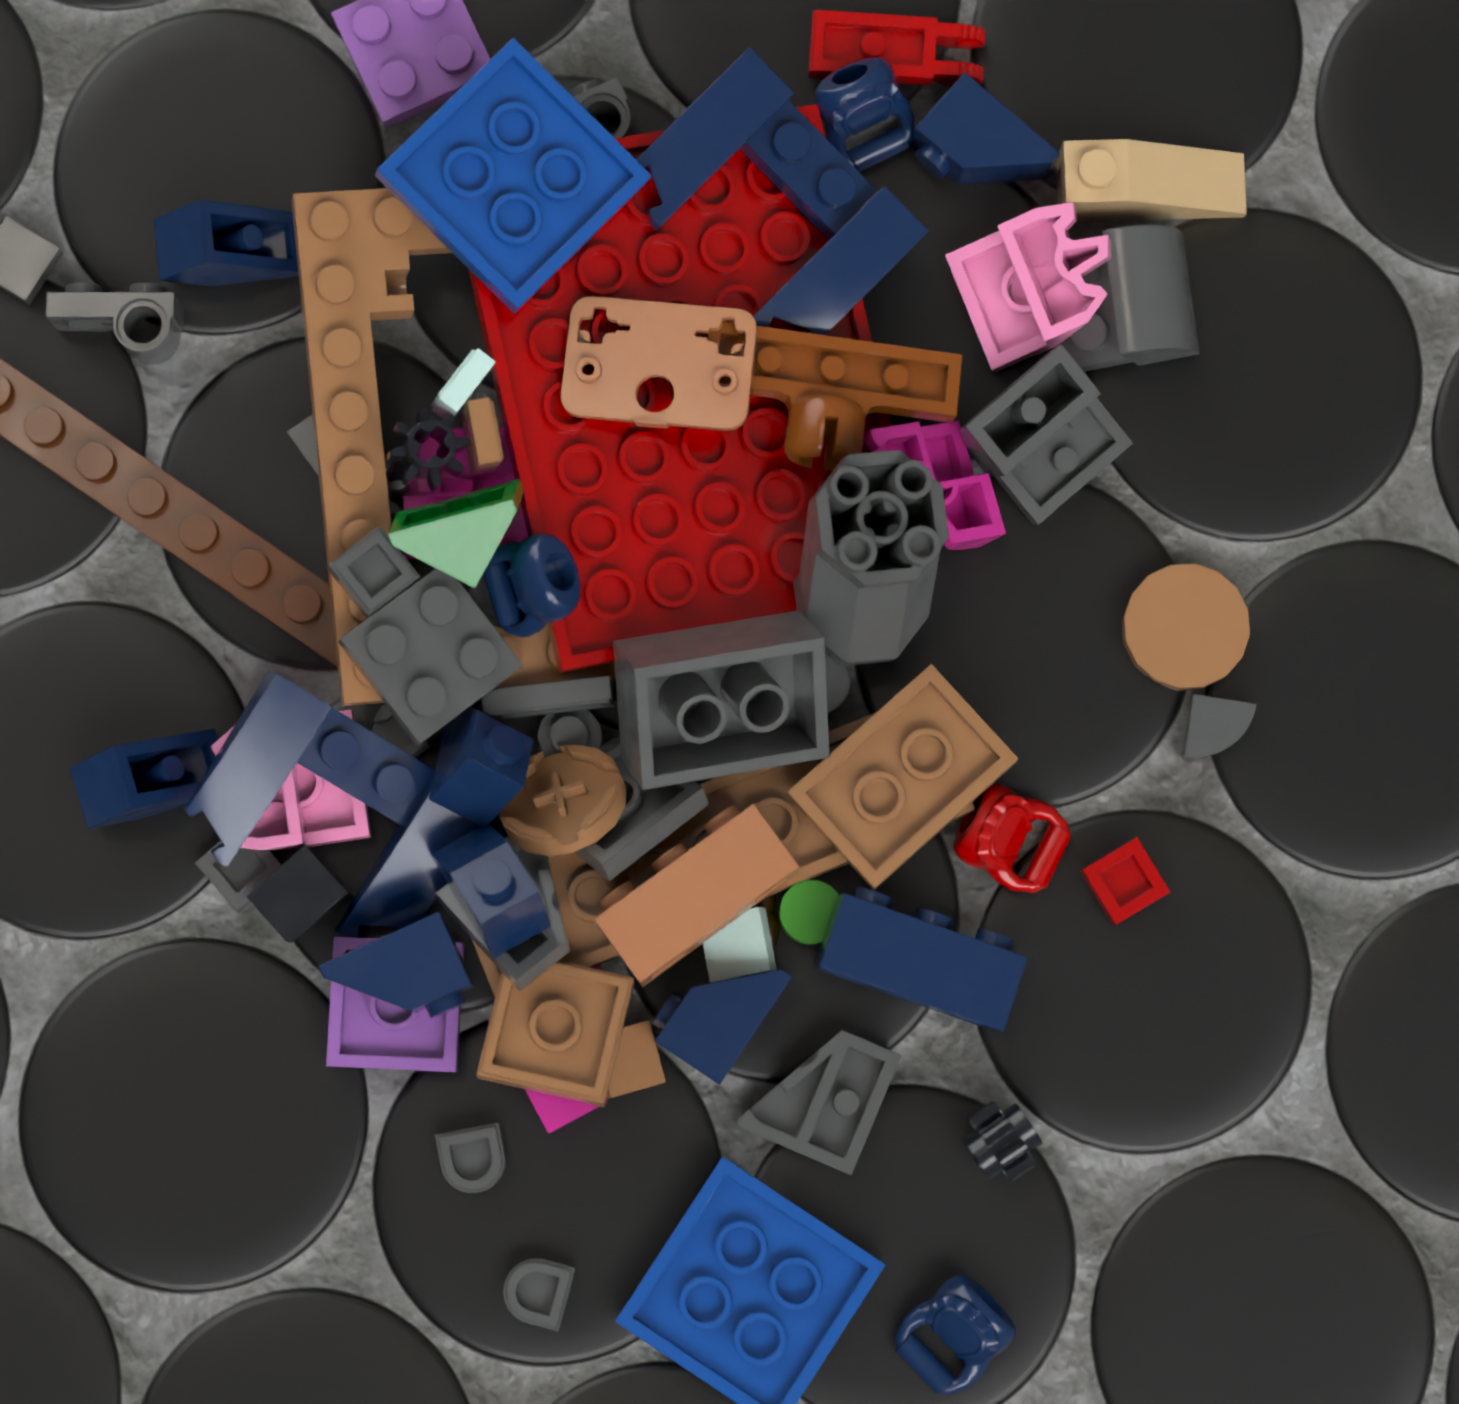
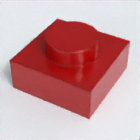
(1125, 881)

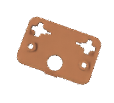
(661, 346)

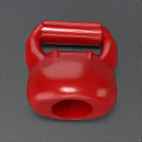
(997, 830)

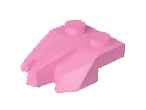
(1029, 283)
(307, 812)

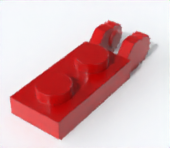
(901, 40)

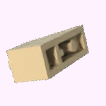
(1149, 181)

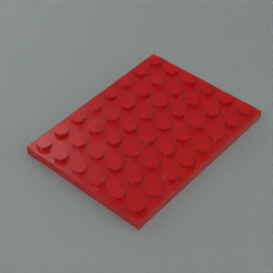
(661, 519)

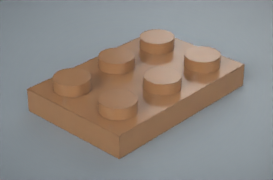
(902, 776)

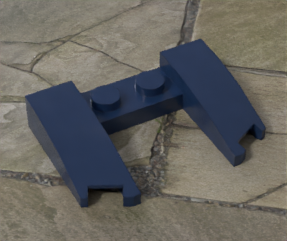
(753, 114)
(293, 727)

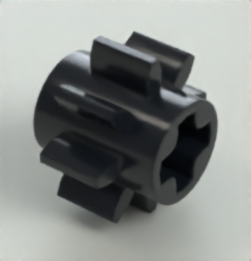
(420, 434)
(1002, 1141)

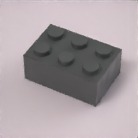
(721, 699)

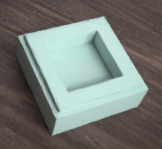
(462, 383)
(741, 948)

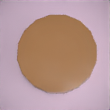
(1185, 627)
(565, 801)

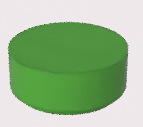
(806, 911)

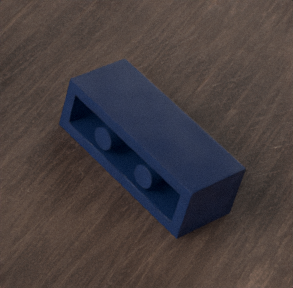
(921, 959)

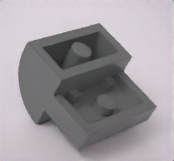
(1146, 304)
(1045, 435)

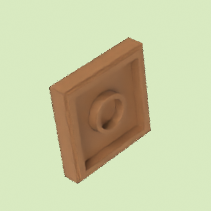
(558, 1032)

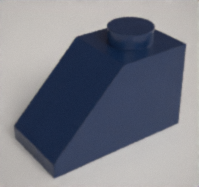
(980, 140)
(225, 244)
(479, 766)
(142, 777)
(492, 889)
(408, 968)
(718, 1020)

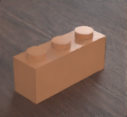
(695, 892)

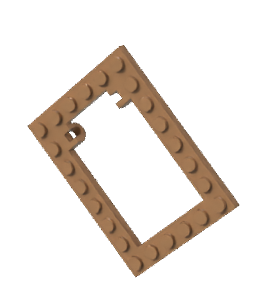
(350, 273)

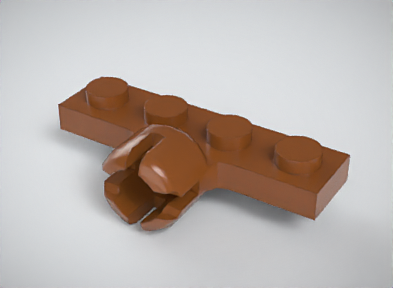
(840, 380)

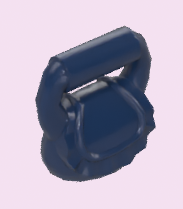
(859, 98)
(539, 582)
(967, 1322)

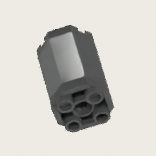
(871, 555)

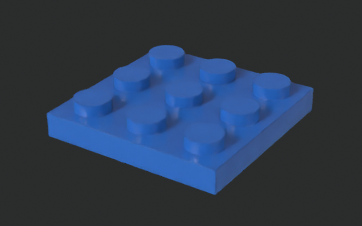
(513, 175)
(750, 1291)

